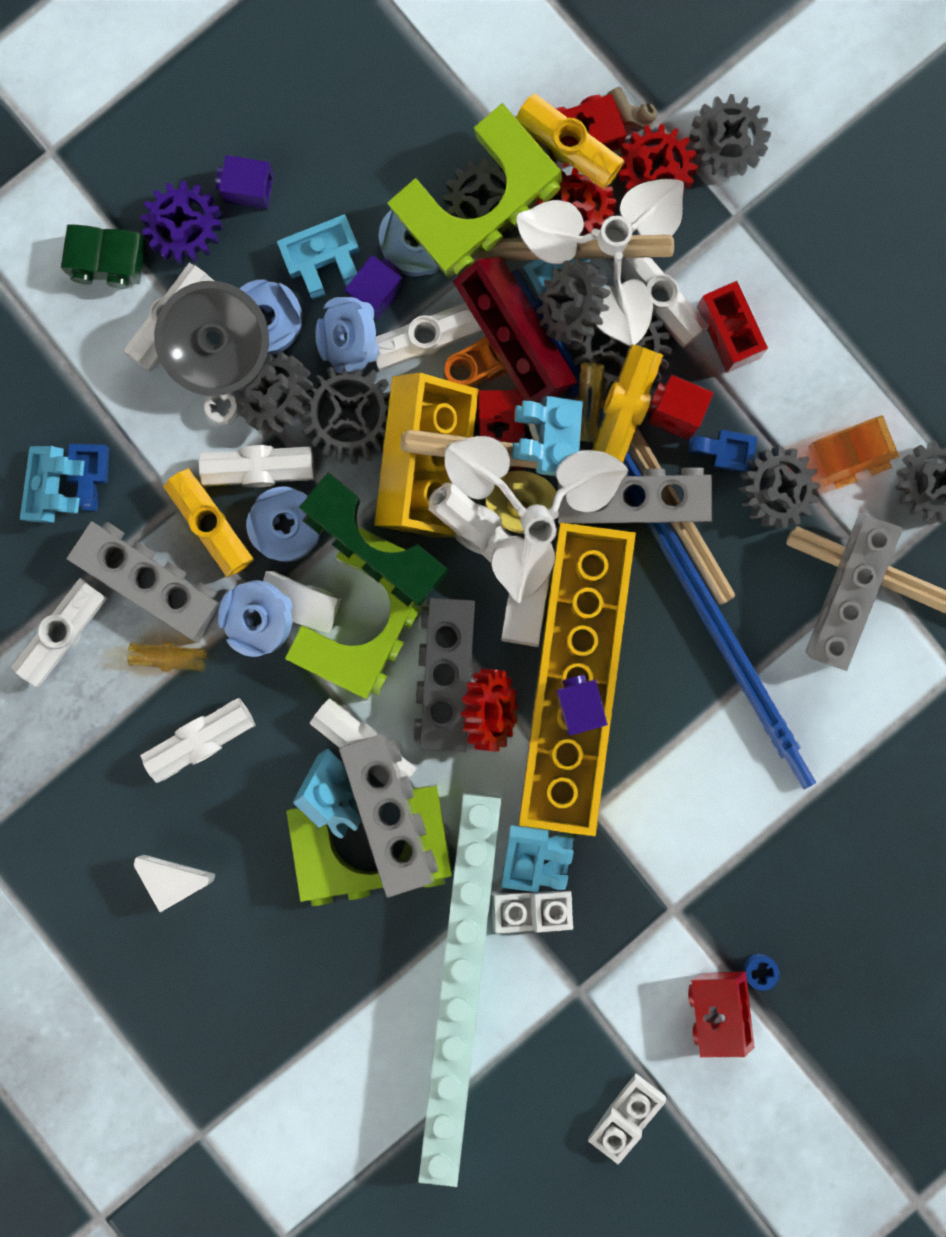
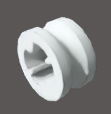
(216, 417)

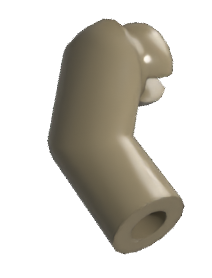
(632, 115)

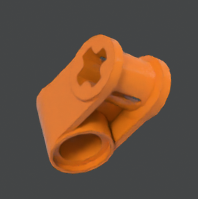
(479, 361)

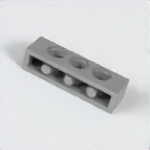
(694, 507)
(93, 555)
(853, 591)
(395, 874)

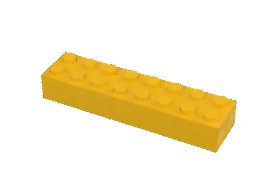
(578, 639)

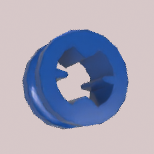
(769, 980)

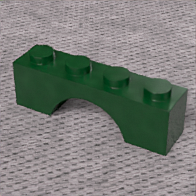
(335, 510)

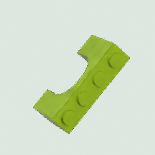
(456, 241)
(358, 666)
(324, 872)

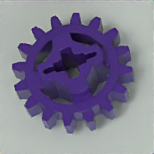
(170, 210)

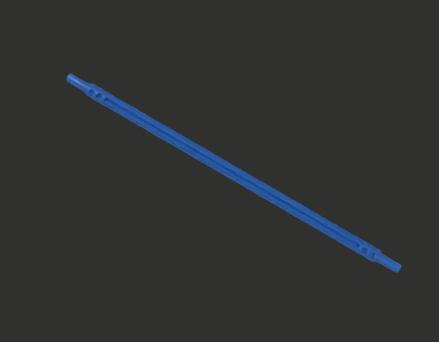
(774, 724)

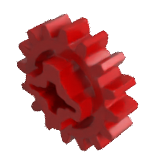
(645, 157)
(582, 194)
(489, 710)

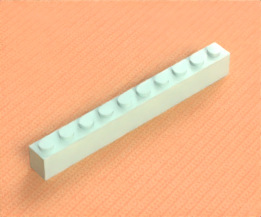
(460, 990)

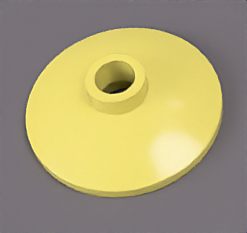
(528, 489)

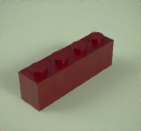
(514, 330)

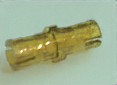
(590, 376)
(167, 657)

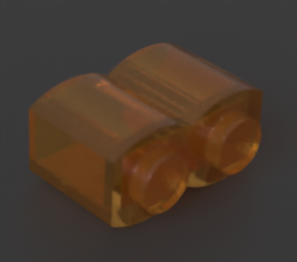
(854, 452)

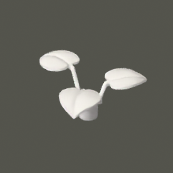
(651, 208)
(520, 563)

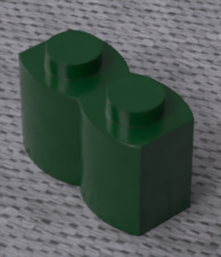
(103, 255)

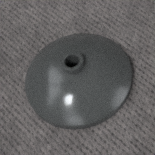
(183, 343)

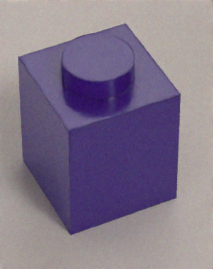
(245, 181)
(377, 284)
(581, 705)

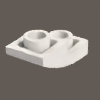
(311, 604)
(525, 619)
(532, 911)
(626, 1118)

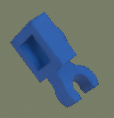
(729, 450)
(94, 473)

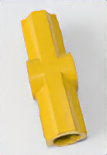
(587, 156)
(627, 402)
(196, 503)

